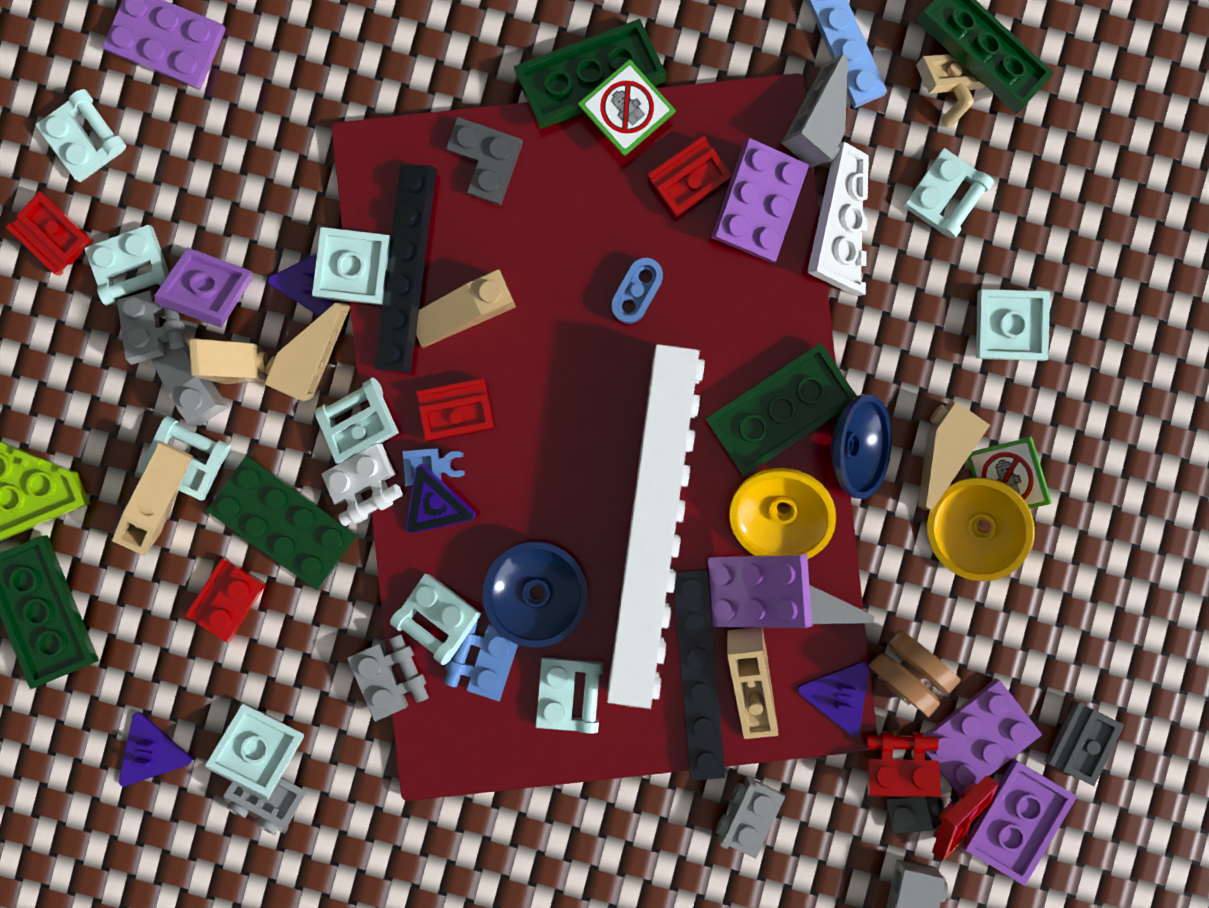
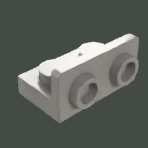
(273, 813)
(750, 816)

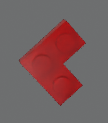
(958, 817)

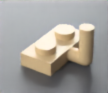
(948, 74)

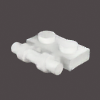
(357, 475)

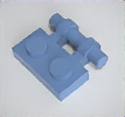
(491, 666)

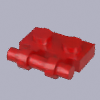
(903, 777)

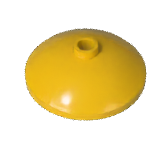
(773, 530)
(967, 548)

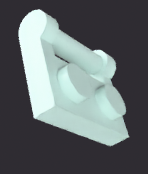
(73, 143)
(939, 186)
(123, 255)
(361, 430)
(199, 474)
(442, 609)
(557, 693)

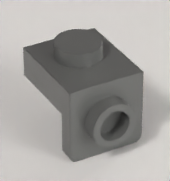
(914, 813)

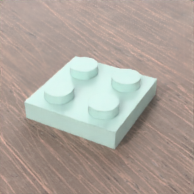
(351, 266)
(1012, 325)
(255, 751)

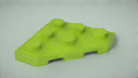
(34, 491)

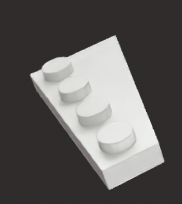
(838, 237)

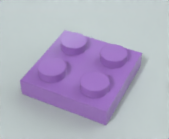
(203, 287)

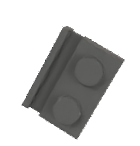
(1084, 743)

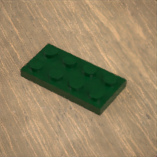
(986, 50)
(568, 75)
(781, 409)
(282, 522)
(41, 614)

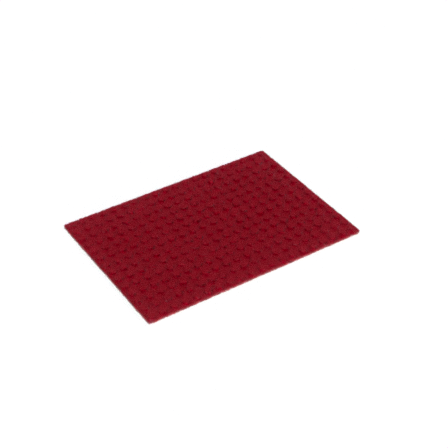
(571, 419)

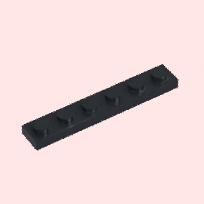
(405, 268)
(698, 675)

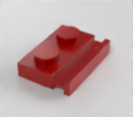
(689, 176)
(49, 233)
(455, 409)
(226, 599)

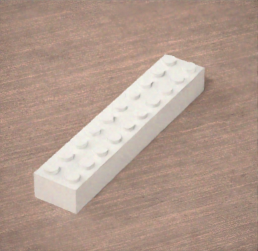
(652, 526)

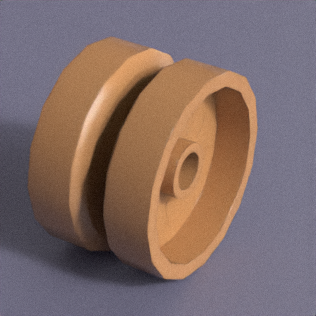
(914, 673)

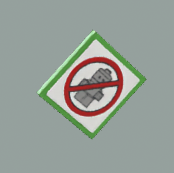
(626, 107)
(1014, 465)

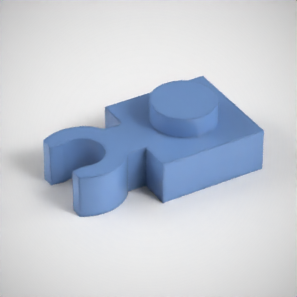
(432, 461)

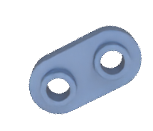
(636, 291)

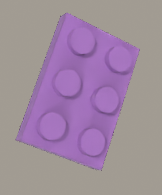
(165, 39)
(760, 200)
(760, 591)
(981, 736)
(1019, 822)

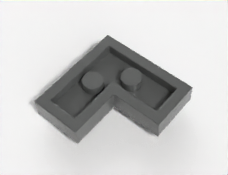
(494, 154)

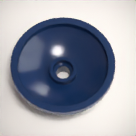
(861, 446)
(530, 619)

